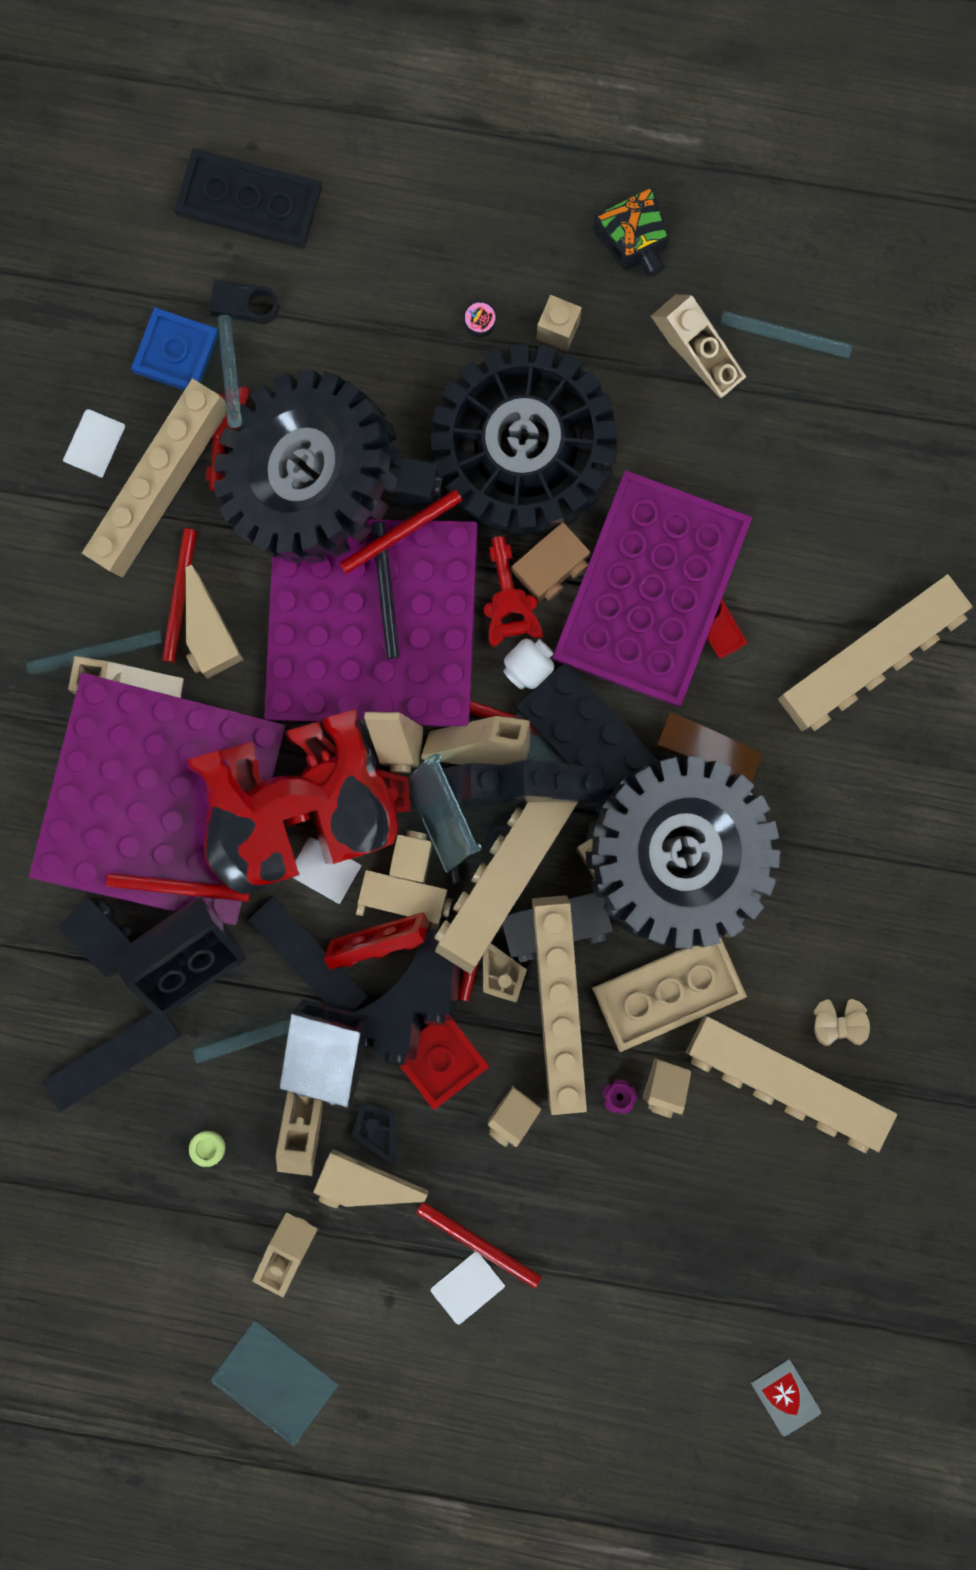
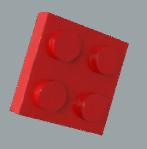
(443, 1063)

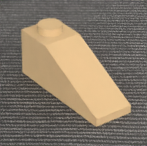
(206, 632)
(395, 740)
(299, 1134)
(360, 1184)

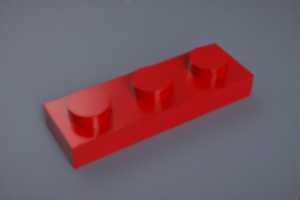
(377, 941)

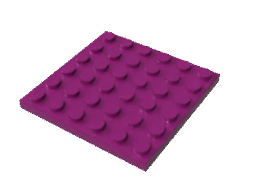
(330, 637)
(128, 796)

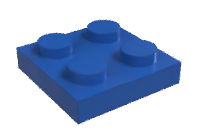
(174, 349)

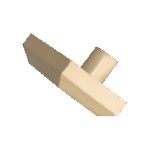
(501, 974)

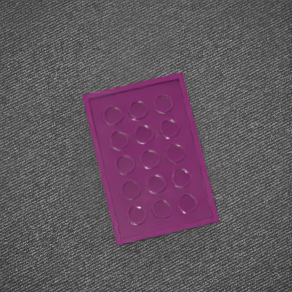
(652, 589)

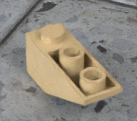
(698, 343)
(125, 674)
(482, 741)

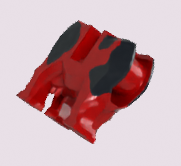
(339, 788)

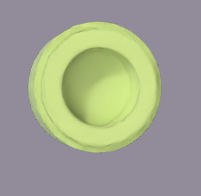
(207, 1148)

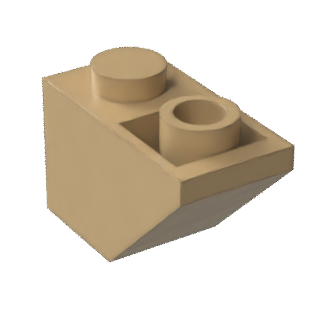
(666, 1088)
(512, 1117)

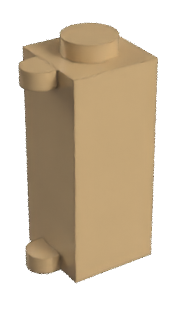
(403, 897)

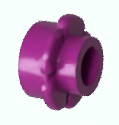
(615, 1105)

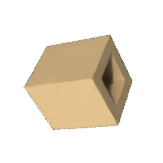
(558, 323)
(411, 857)

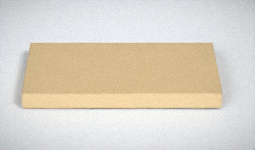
(668, 993)

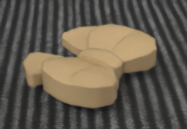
(852, 1026)

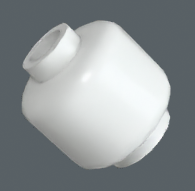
(528, 663)

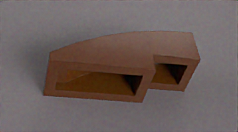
(691, 739)

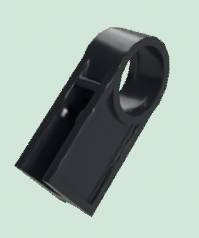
(235, 301)

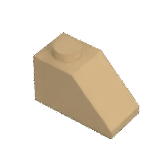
(284, 1254)

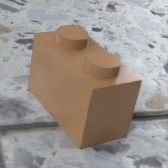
(551, 563)

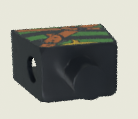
(634, 233)

